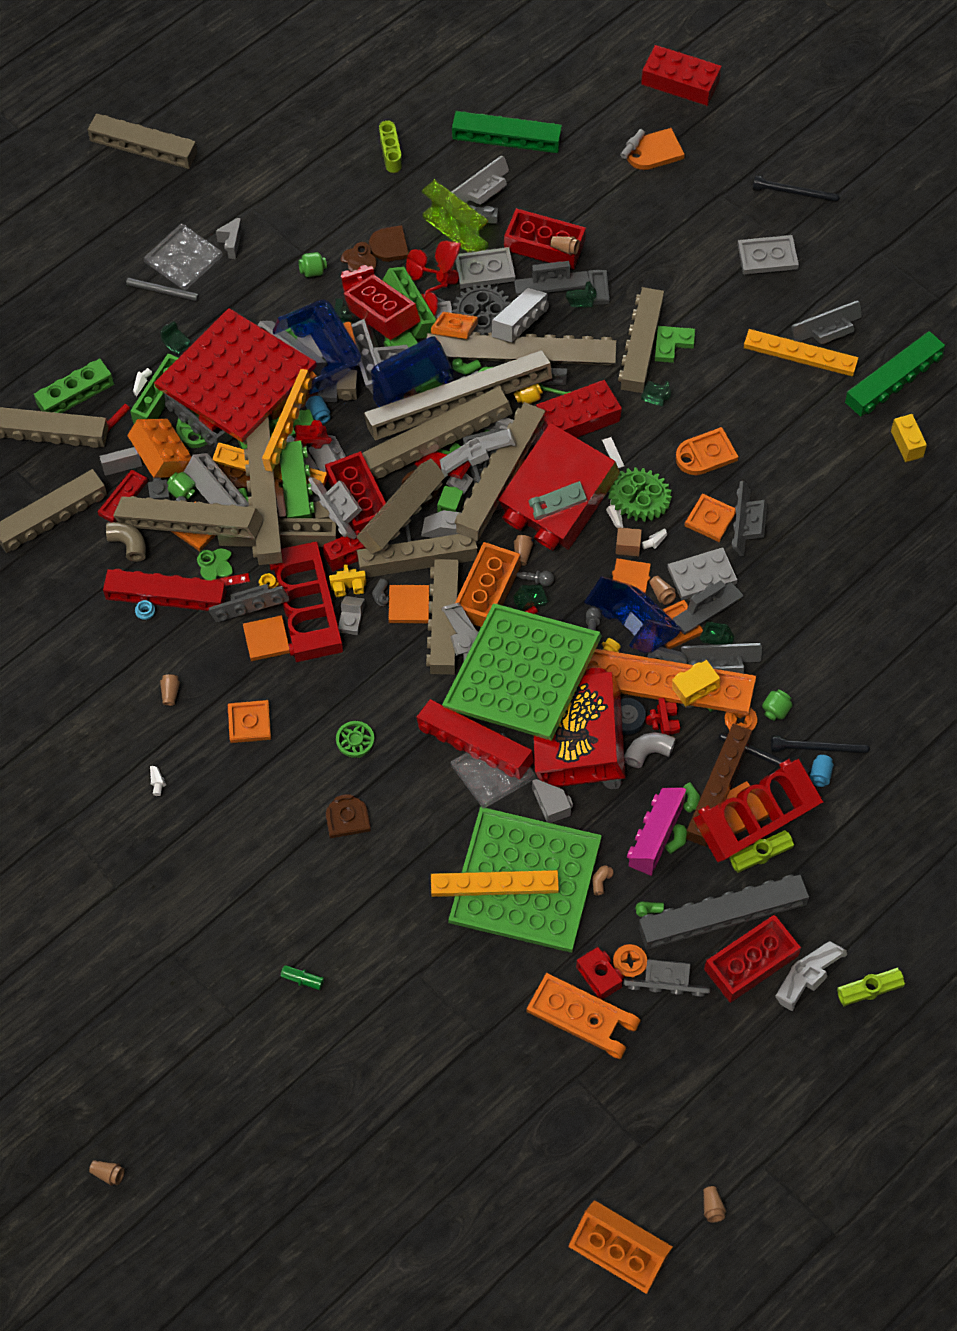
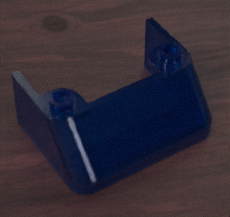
(330, 337)
(409, 370)
(636, 612)

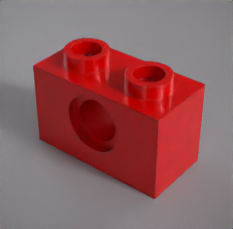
(342, 551)
(601, 985)

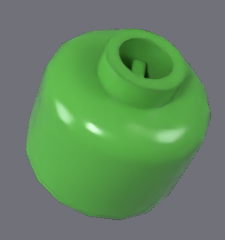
(312, 264)
(181, 485)
(777, 705)

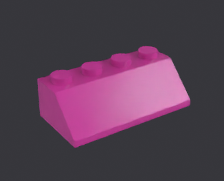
(657, 829)

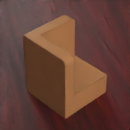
(628, 541)

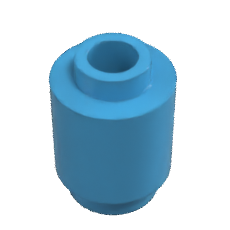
(318, 408)
(821, 770)

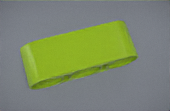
(390, 146)

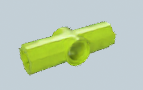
(773, 846)
(858, 991)

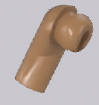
(598, 878)

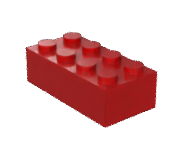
(681, 75)
(532, 235)
(382, 307)
(582, 410)
(361, 484)
(752, 958)

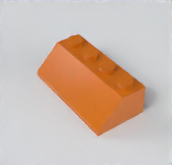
(488, 581)
(620, 1246)

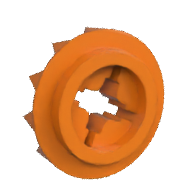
(749, 722)
(635, 953)

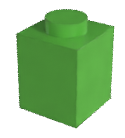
(450, 499)

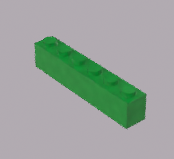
(506, 132)
(895, 374)

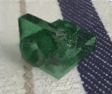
(582, 298)
(341, 311)
(173, 338)
(656, 393)
(529, 596)
(717, 634)

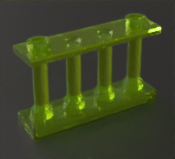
(454, 218)

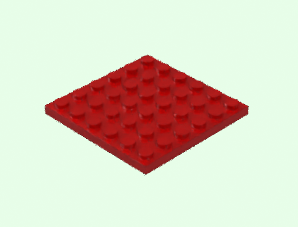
(234, 374)

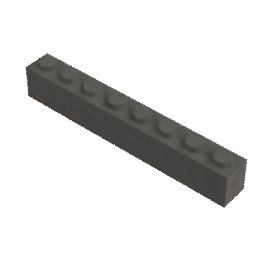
(723, 911)

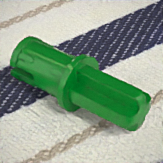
(302, 977)

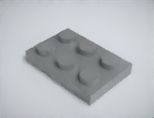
(767, 254)
(485, 267)
(699, 571)

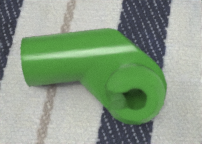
(465, 368)
(679, 839)
(643, 908)

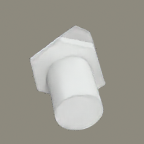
(141, 380)
(615, 516)
(655, 539)
(156, 780)

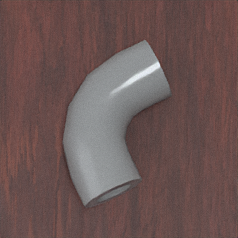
(646, 745)

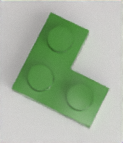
(672, 337)

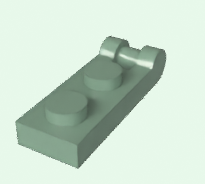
(558, 500)

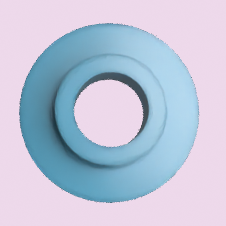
(142, 605)

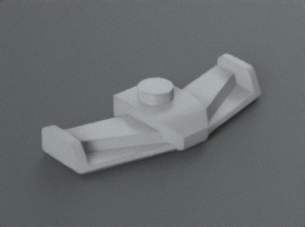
(476, 450)
(464, 629)
(808, 973)

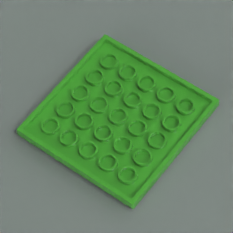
(522, 671)
(524, 844)

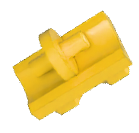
(347, 579)

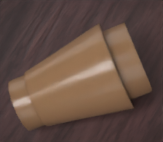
(565, 244)
(523, 546)
(662, 590)
(169, 689)
(108, 1172)
(713, 1206)

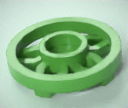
(355, 739)

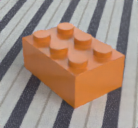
(159, 447)

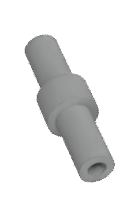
(632, 144)

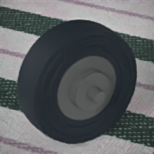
(632, 716)

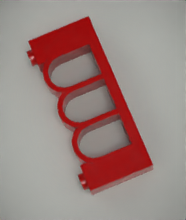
(317, 642)
(720, 835)

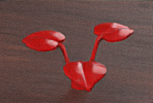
(445, 256)

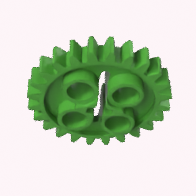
(648, 501)

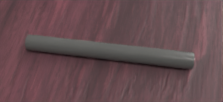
(162, 289)

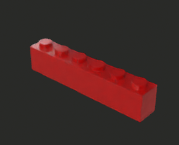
(163, 590)
(475, 739)

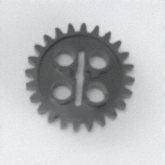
(483, 310)

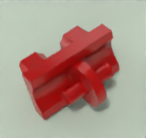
(351, 279)
(313, 434)
(664, 710)

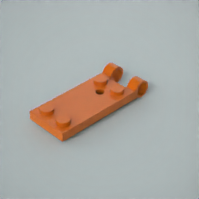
(574, 1008)

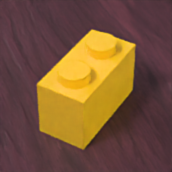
(908, 438)
(695, 683)

